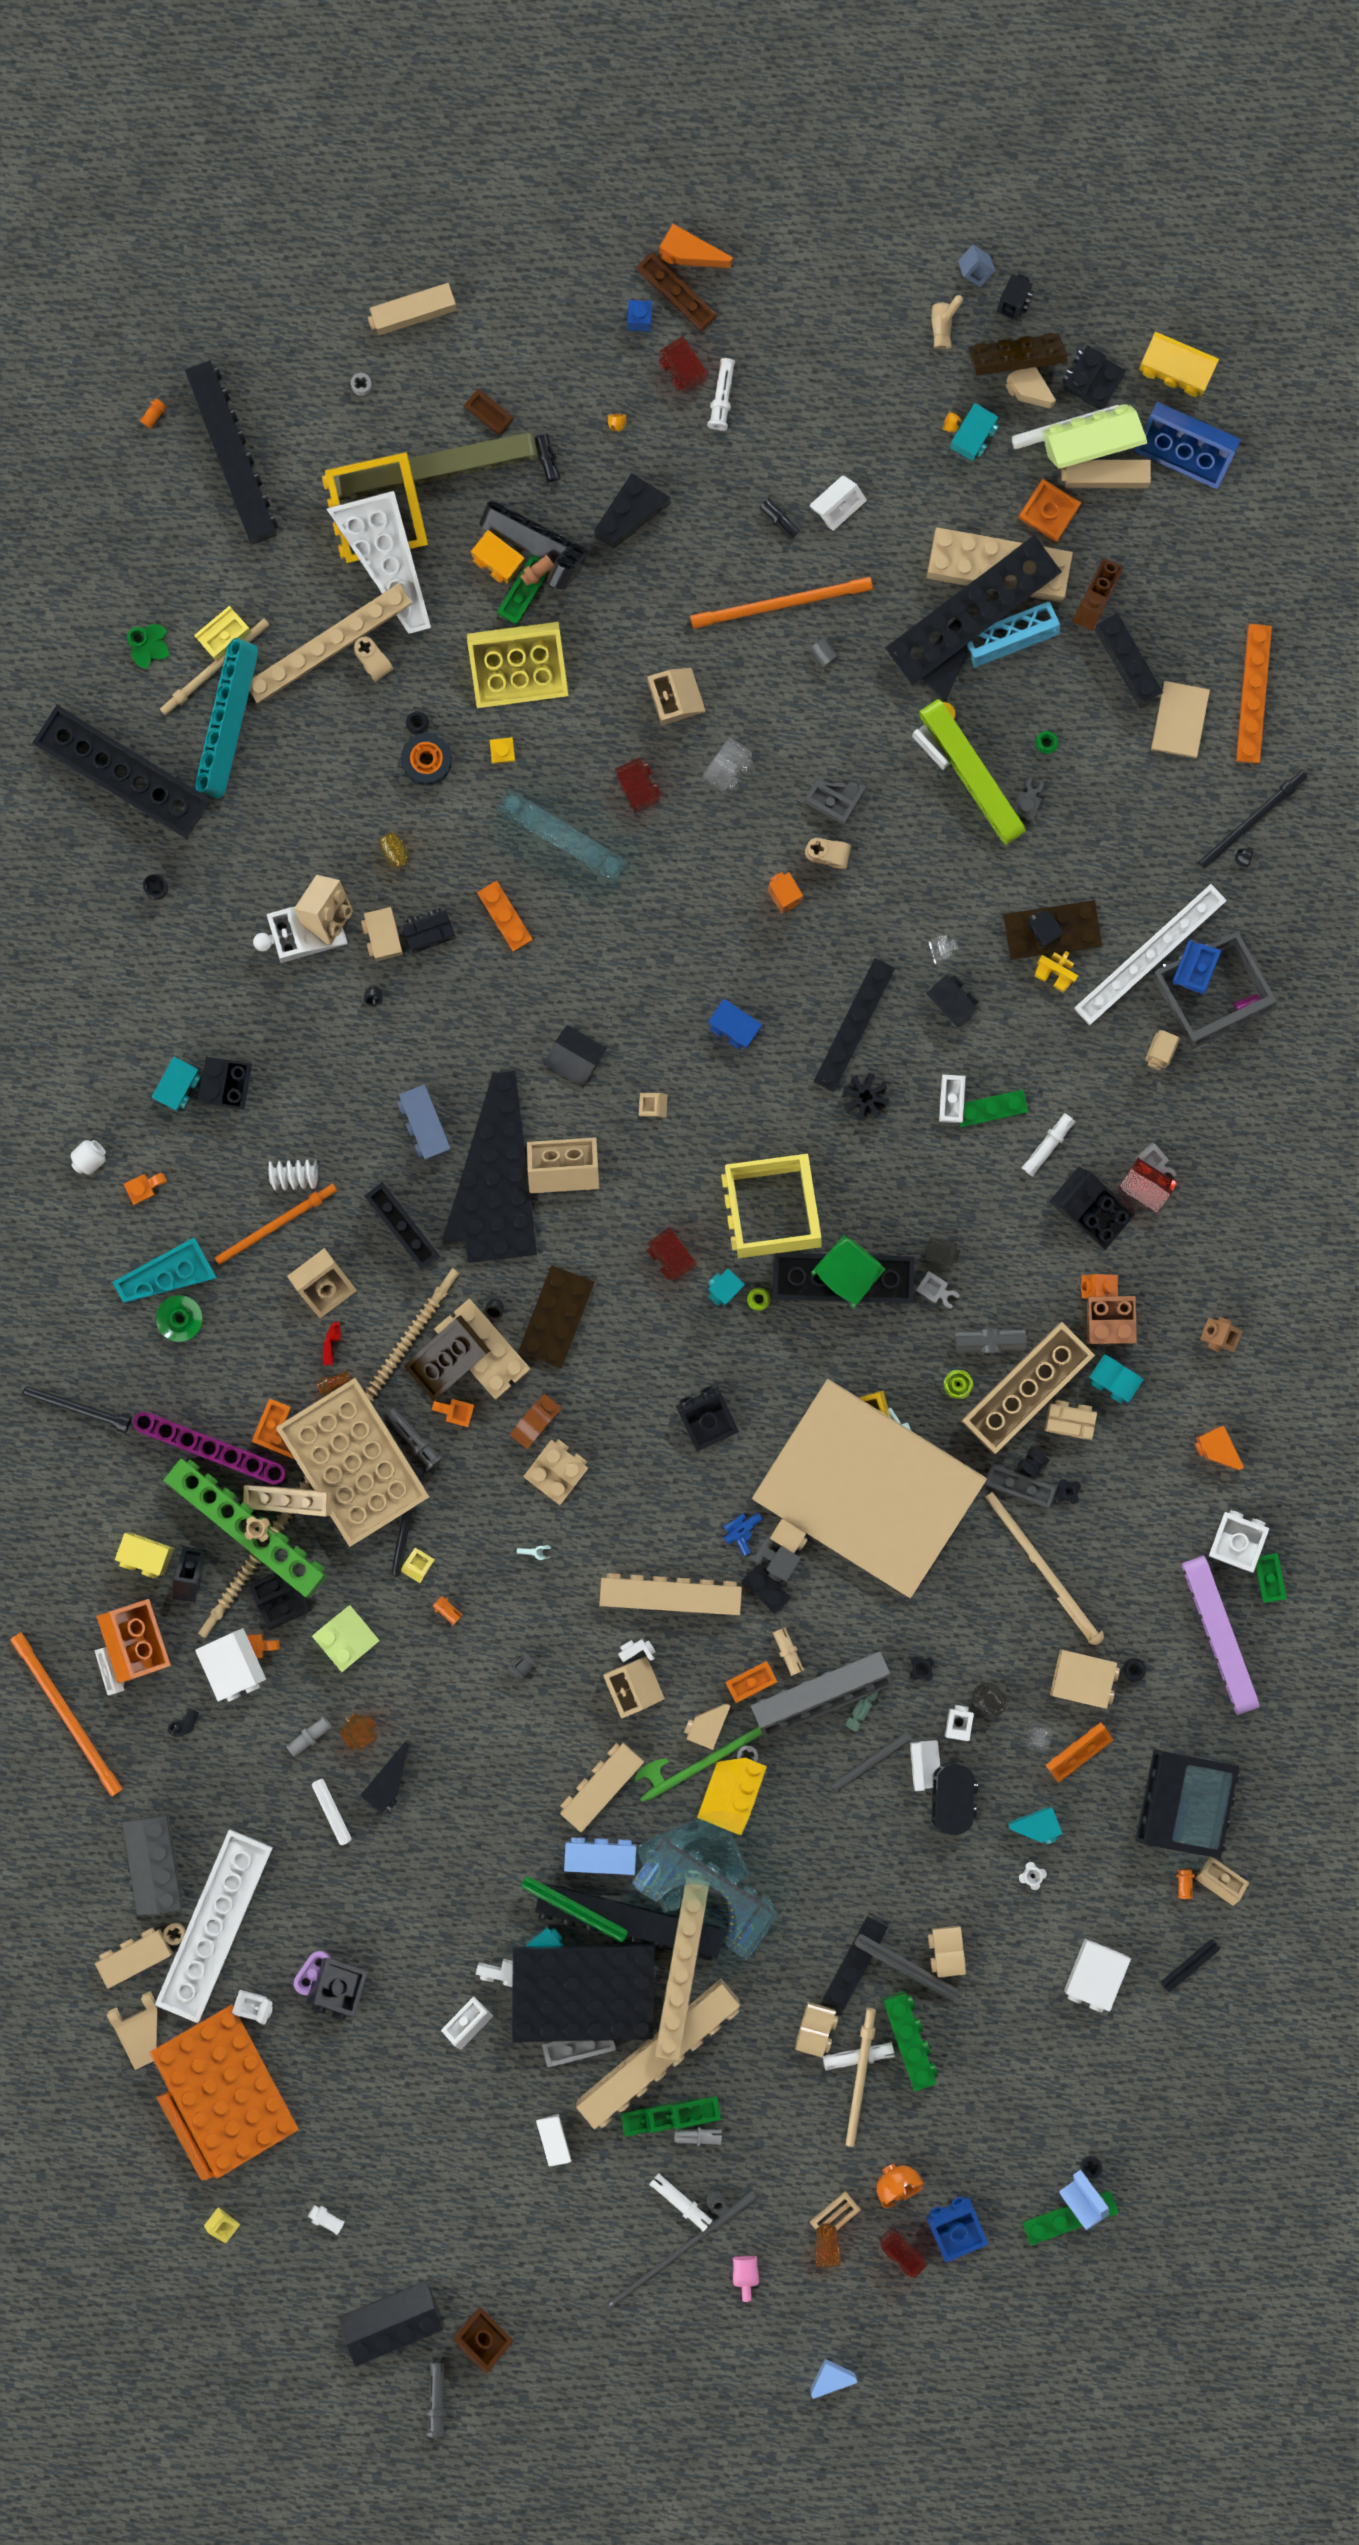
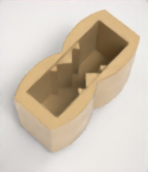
(1162, 1050)
(947, 1951)
(815, 2029)

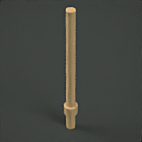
(180, 696)
(867, 2033)

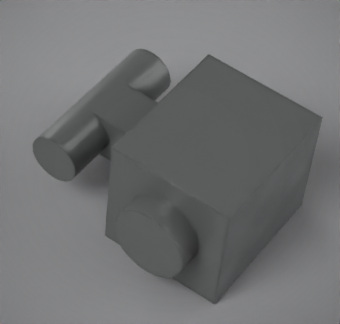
(781, 1562)

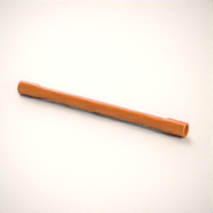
(851, 587)
(26, 1652)

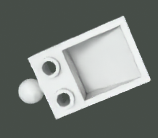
(295, 935)

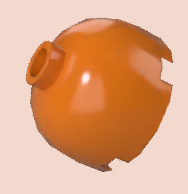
(898, 2184)

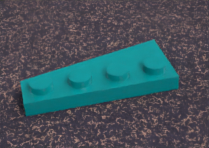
(172, 1270)

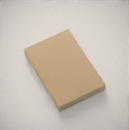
(1180, 719)

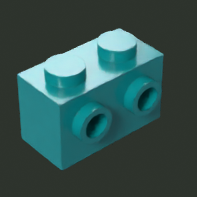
(724, 1287)

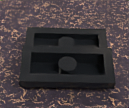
(278, 1600)

